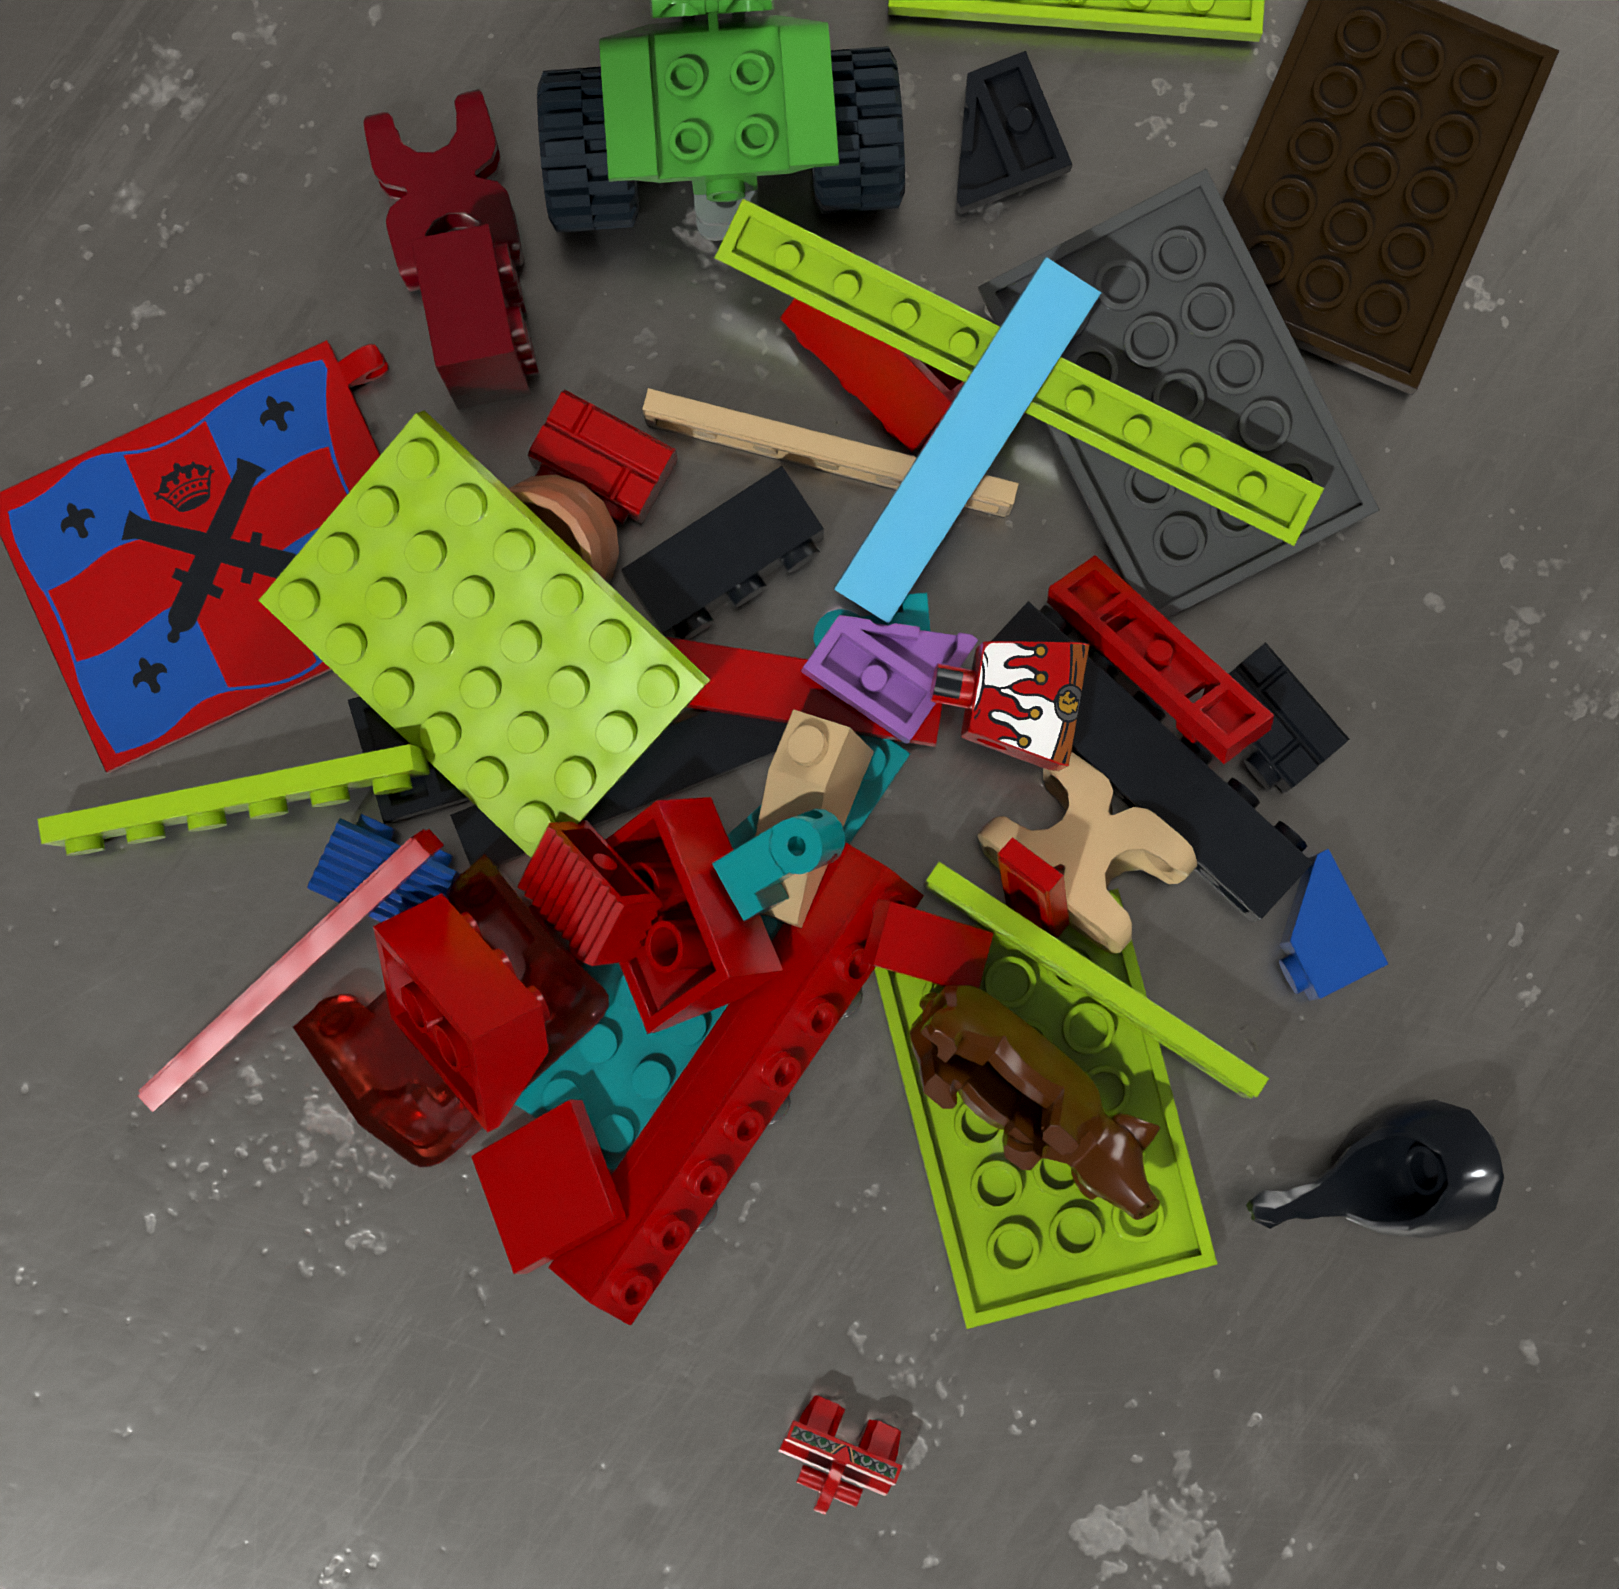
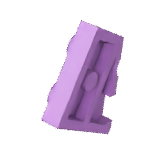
(885, 669)

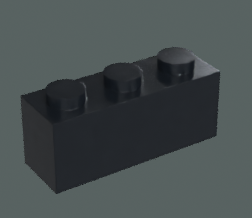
(725, 556)

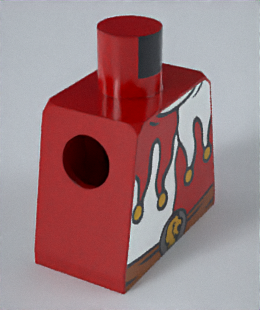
(1018, 698)

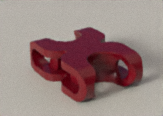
(442, 186)

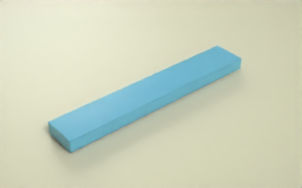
(967, 439)

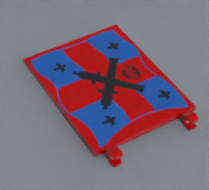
(169, 537)

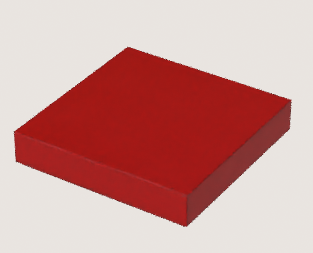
(548, 1187)

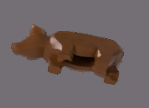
(1032, 1093)

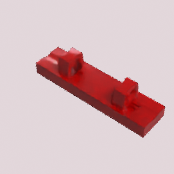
(1160, 659)

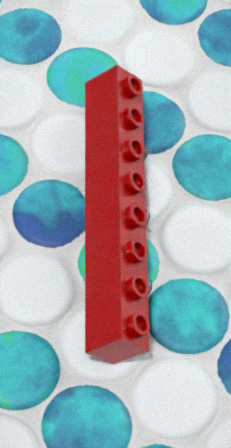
(734, 1089)

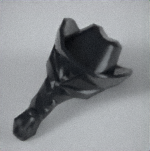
(1401, 1174)

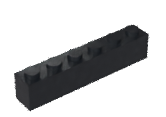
(1171, 777)

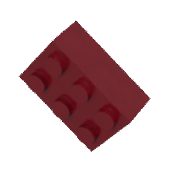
(475, 316)

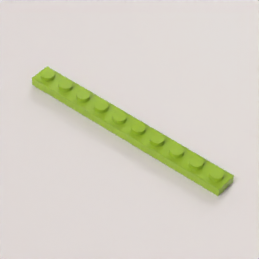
(1069, 397)

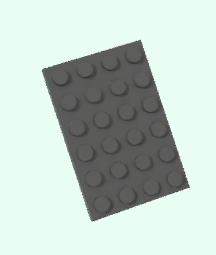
(1201, 337)

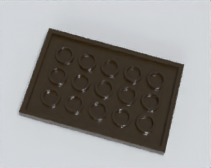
(1381, 173)

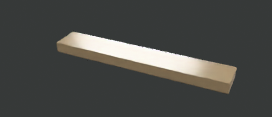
(804, 447)

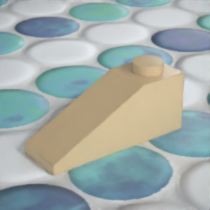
(813, 768)

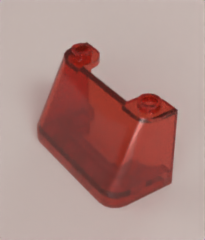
(387, 1078)

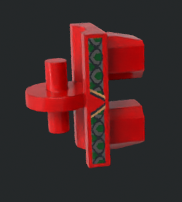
(867, 1465)

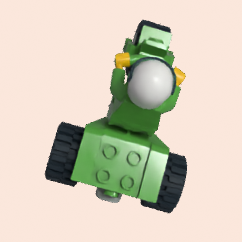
(719, 110)

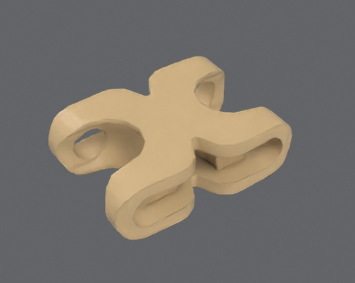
(1094, 849)

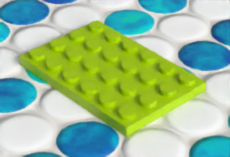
(482, 636)
(1031, 1235)

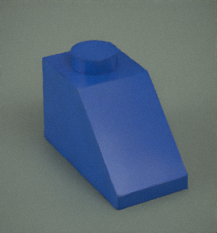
(1326, 934)

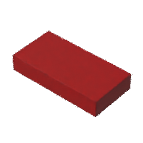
(1033, 888)
(926, 946)

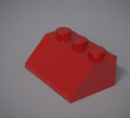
(698, 944)
(462, 1006)

